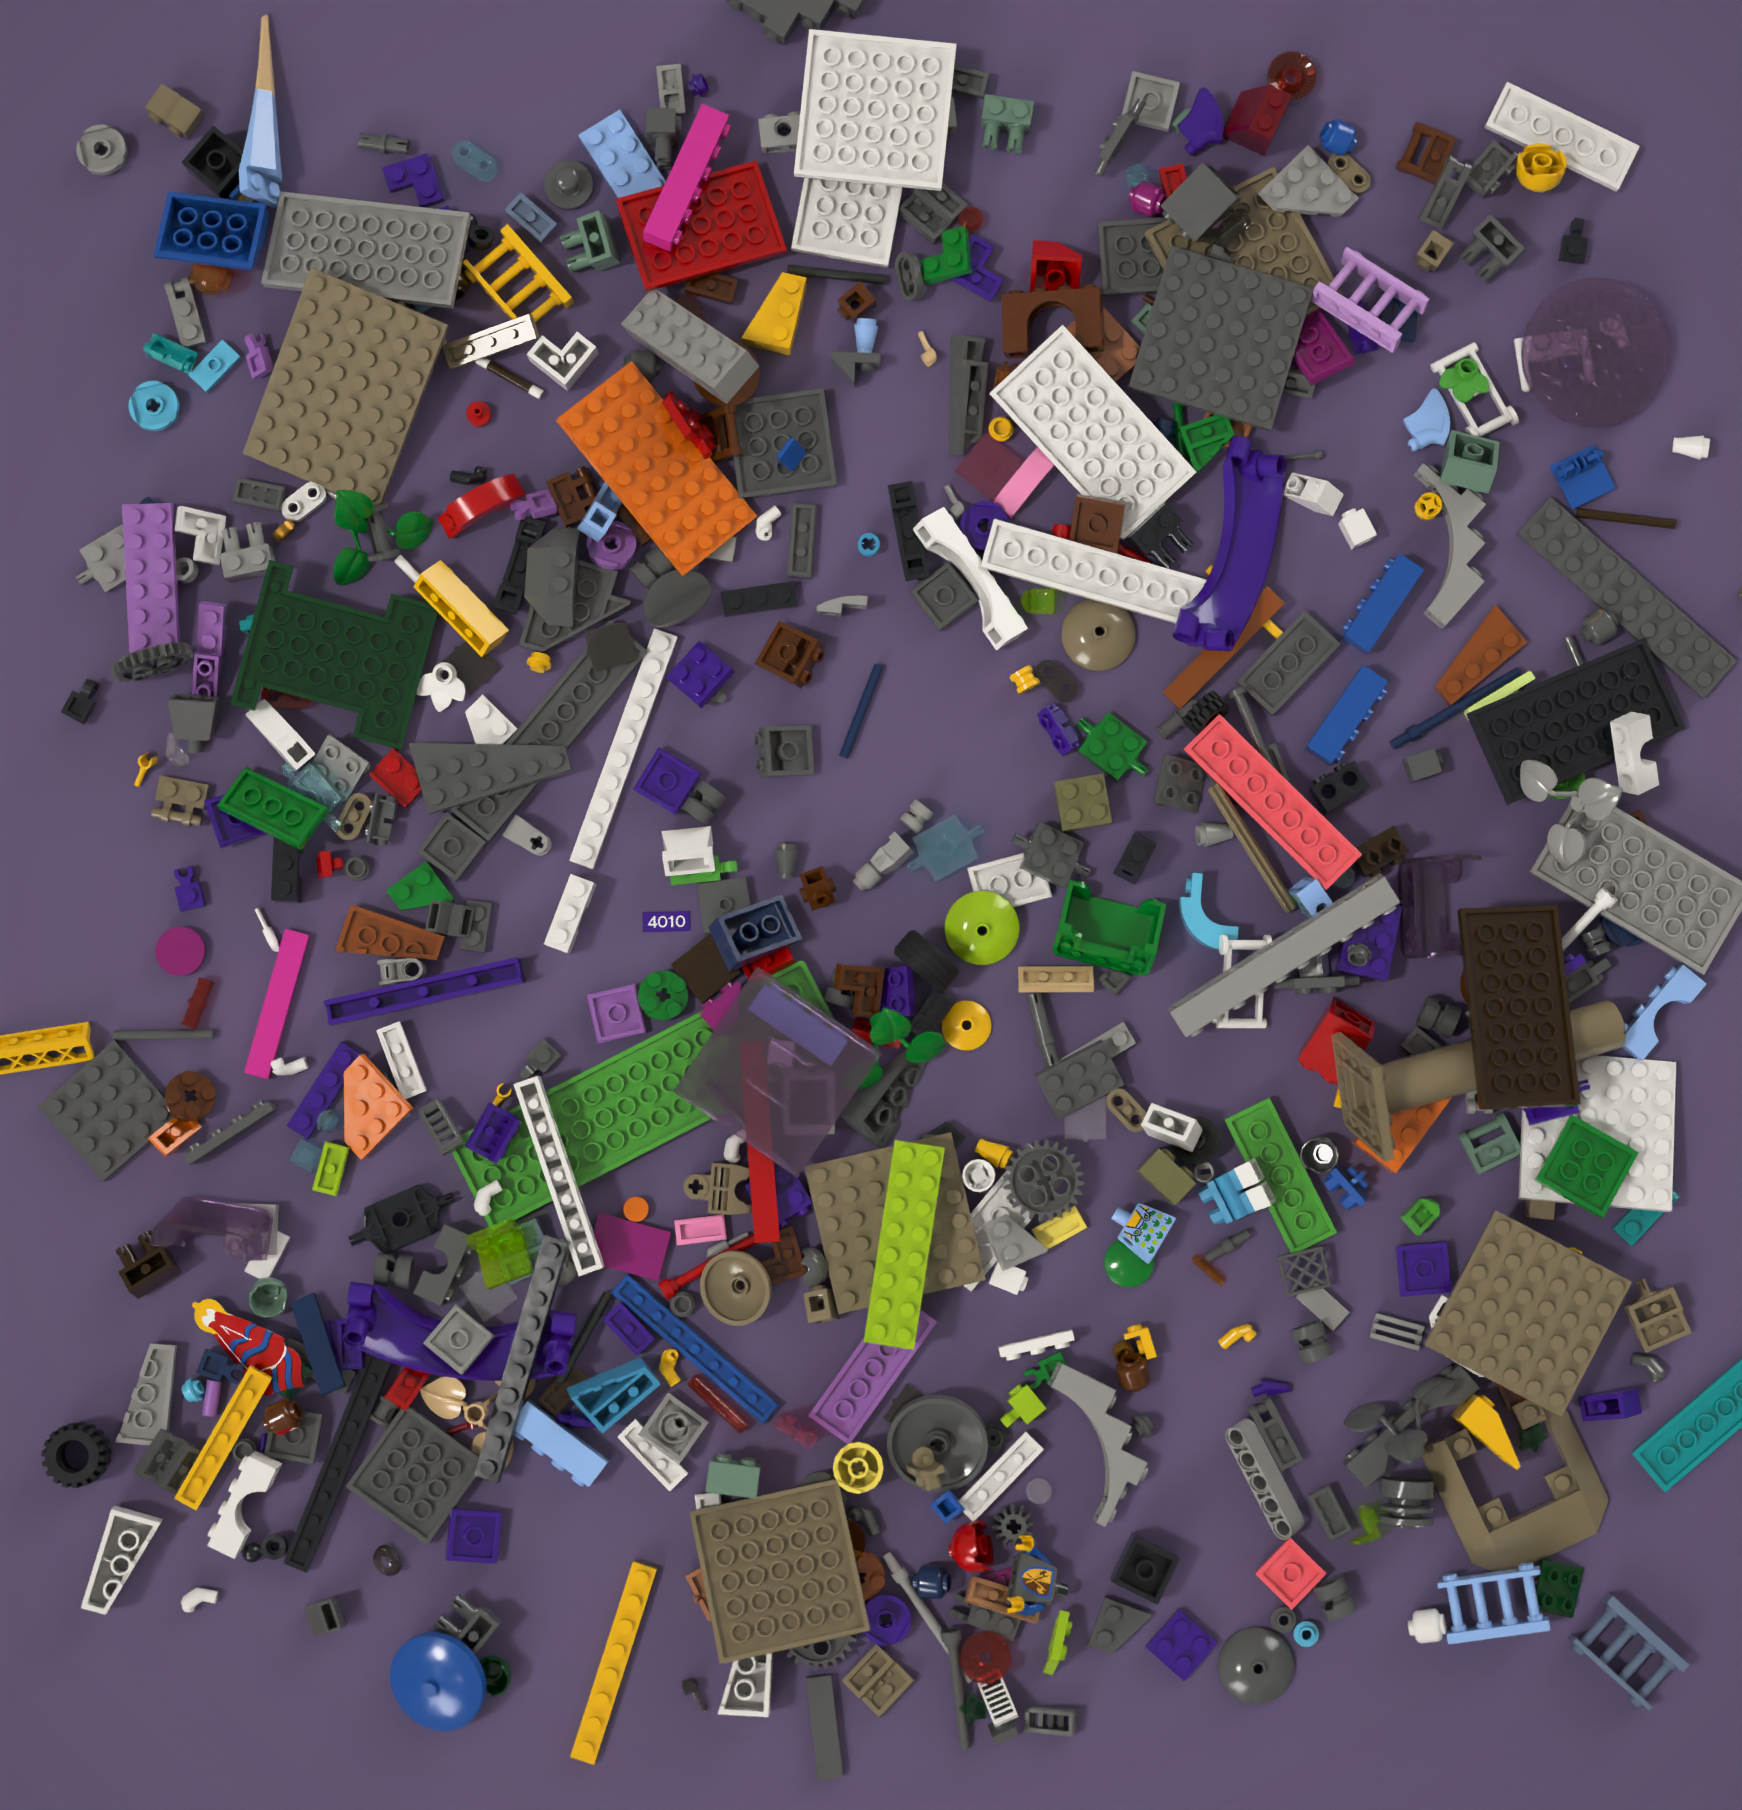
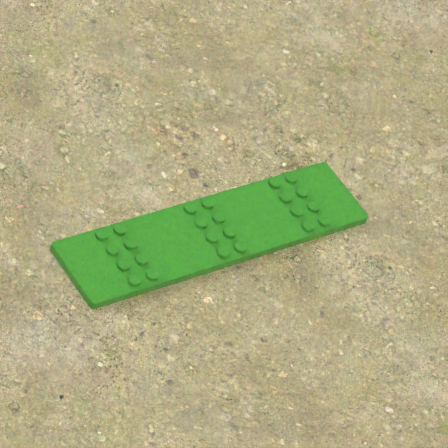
(609, 1112)

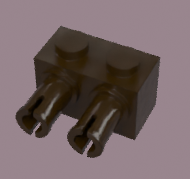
(1379, 851)
(150, 1270)

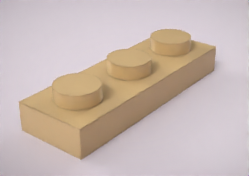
(1055, 979)

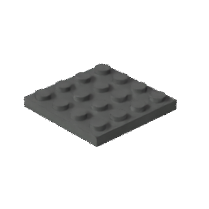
(764, 429)
(107, 1110)
(415, 1474)

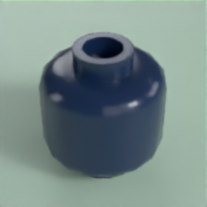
(932, 1581)

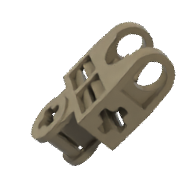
(711, 1189)

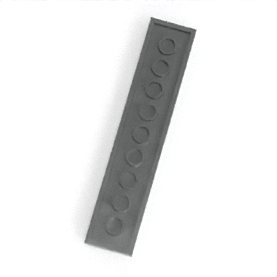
(1632, 600)
(552, 723)

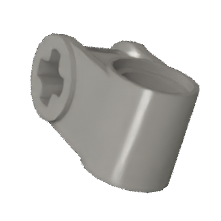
(524, 835)
(396, 971)

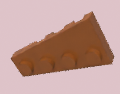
(1486, 650)

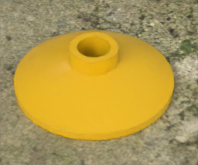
(971, 1038)

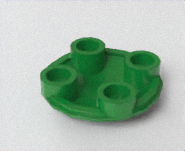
(1125, 1266)

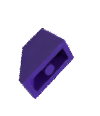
(1610, 1405)

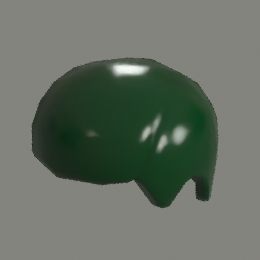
(497, 1674)

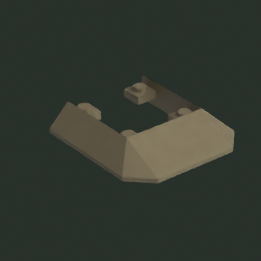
(1486, 1530)

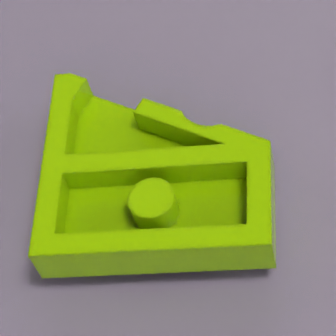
(1056, 1649)

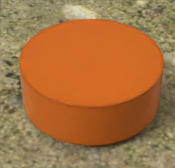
(636, 1209)

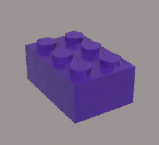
(1380, 940)

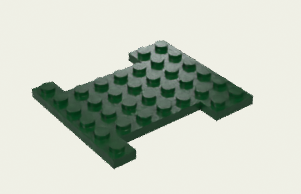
(337, 656)

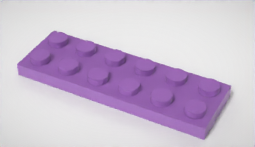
(150, 575)
(864, 1383)

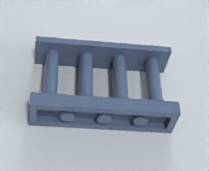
(1651, 1644)

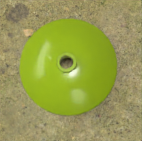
(978, 910)

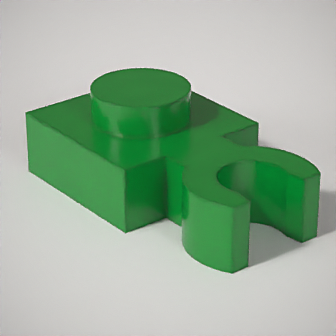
(1046, 1368)

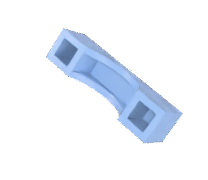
(600, 513)
(1680, 986)

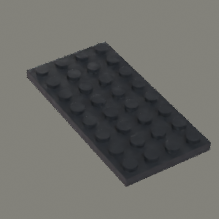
(1570, 716)

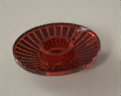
(1299, 67)

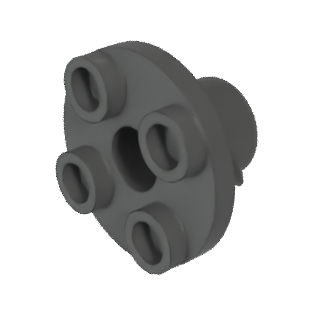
(568, 184)

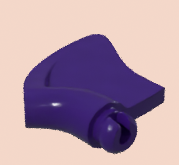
(1203, 123)

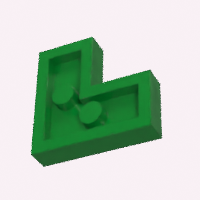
(952, 262)

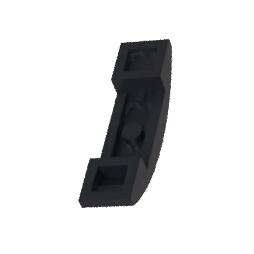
(905, 519)
(512, 590)

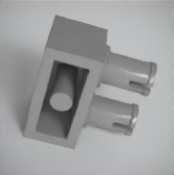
(245, 563)

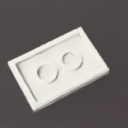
(1009, 881)

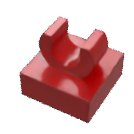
(326, 864)

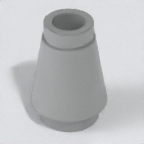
(1212, 833)

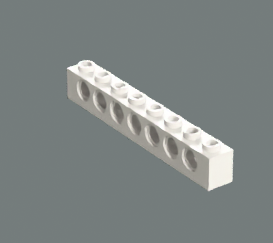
(559, 1175)

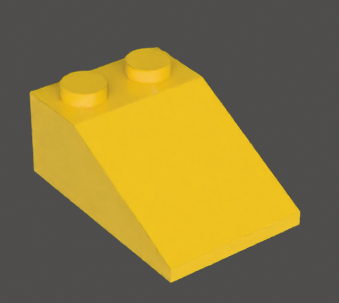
(1485, 1424)

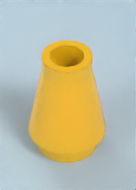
(994, 1153)

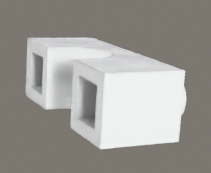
(1628, 737)
(569, 914)

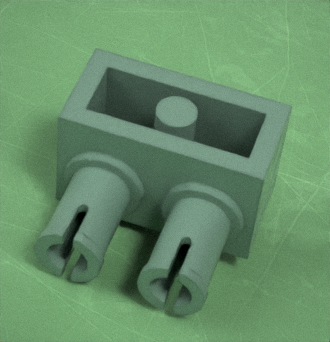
(1006, 115)
(598, 240)

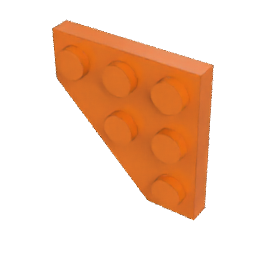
(370, 1107)

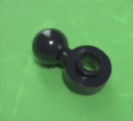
(479, 236)
(252, 1551)

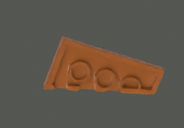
(381, 935)

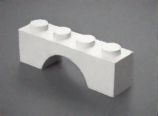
(231, 1531)

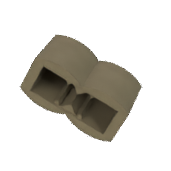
(174, 111)

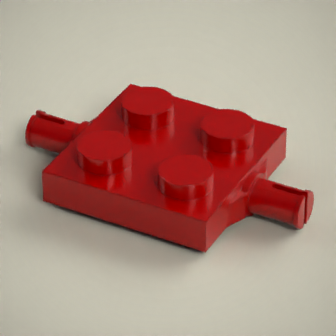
(689, 424)

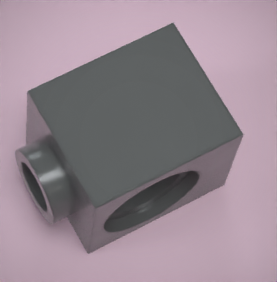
(1423, 765)

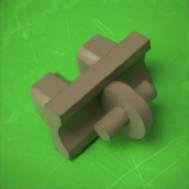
(925, 1468)

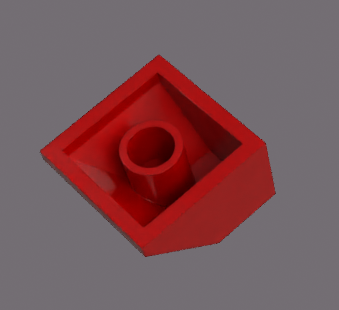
(1054, 266)

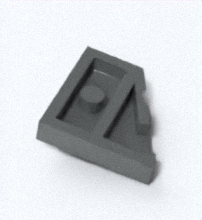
(1115, 1625)

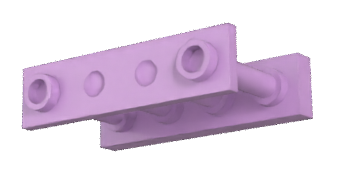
(1360, 319)

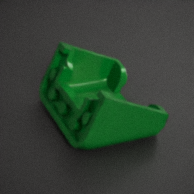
(1108, 931)

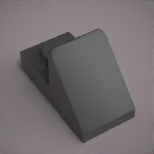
(848, 361)

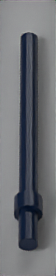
(1414, 731)

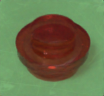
(971, 218)

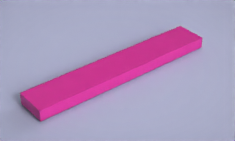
(277, 1003)

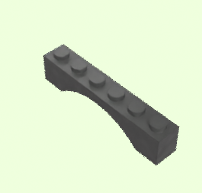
(1371, 1458)

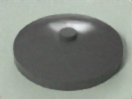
(946, 1428)

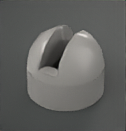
(1206, 1177)

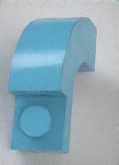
(1196, 921)

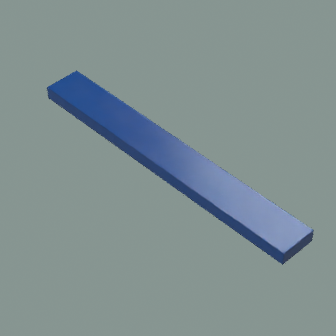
(695, 1348)

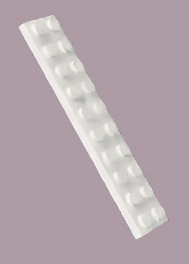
(1088, 571)

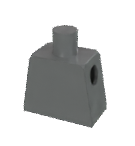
(194, 718)

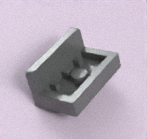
(1489, 168)

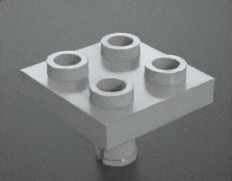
(673, 1428)

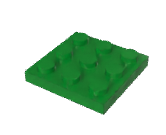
(1586, 1166)

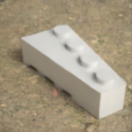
(119, 1551)
(749, 1687)

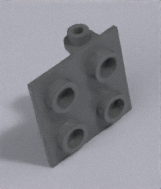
(1179, 784)

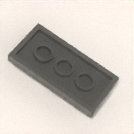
(1288, 663)

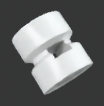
(978, 1175)

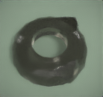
(391, 1556)

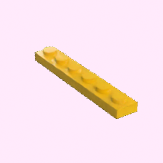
(223, 1437)

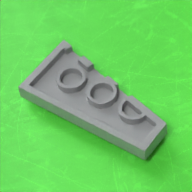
(151, 1397)

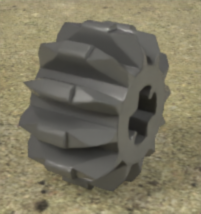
(1019, 1520)

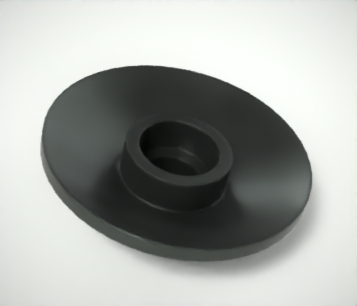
(1210, 1144)

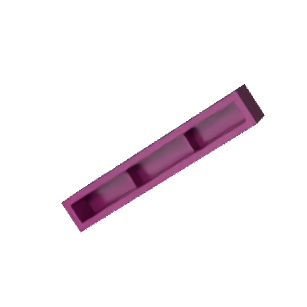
(686, 177)

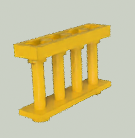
(525, 260)

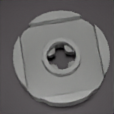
(88, 145)

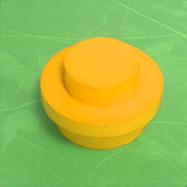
(1000, 429)
(539, 662)

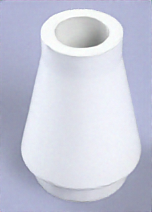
(1694, 446)

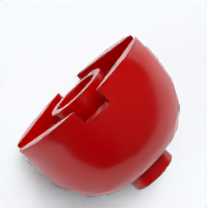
(971, 1548)

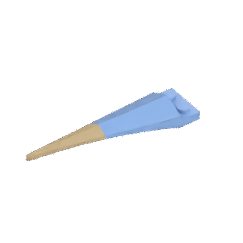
(261, 160)

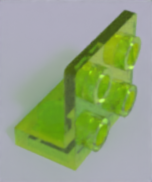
(501, 1253)

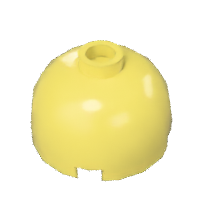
(858, 1467)

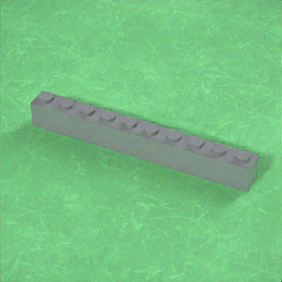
(1283, 955)

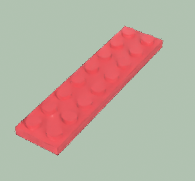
(1272, 802)

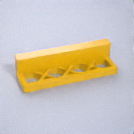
(41, 1041)

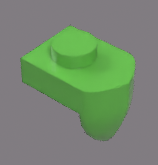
(1421, 1215)

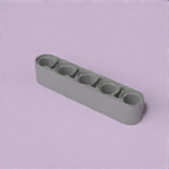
(1264, 1478)

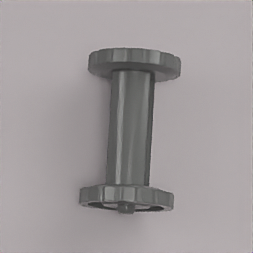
(379, 535)

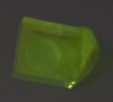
(1039, 601)
(1368, 1519)

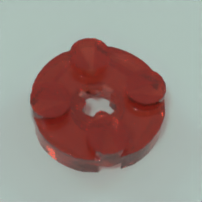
(988, 1672)

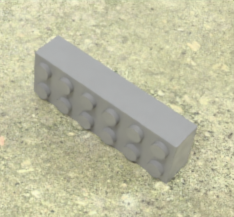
(690, 345)

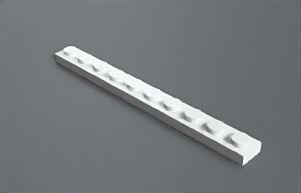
(623, 749)

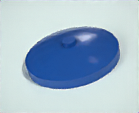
(438, 1681)

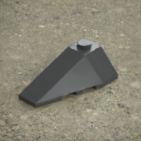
(876, 1109)

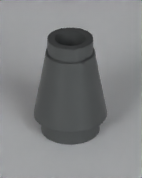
(786, 859)

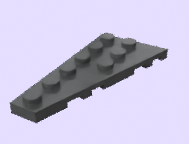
(470, 772)

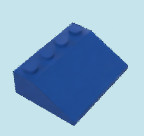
(212, 231)

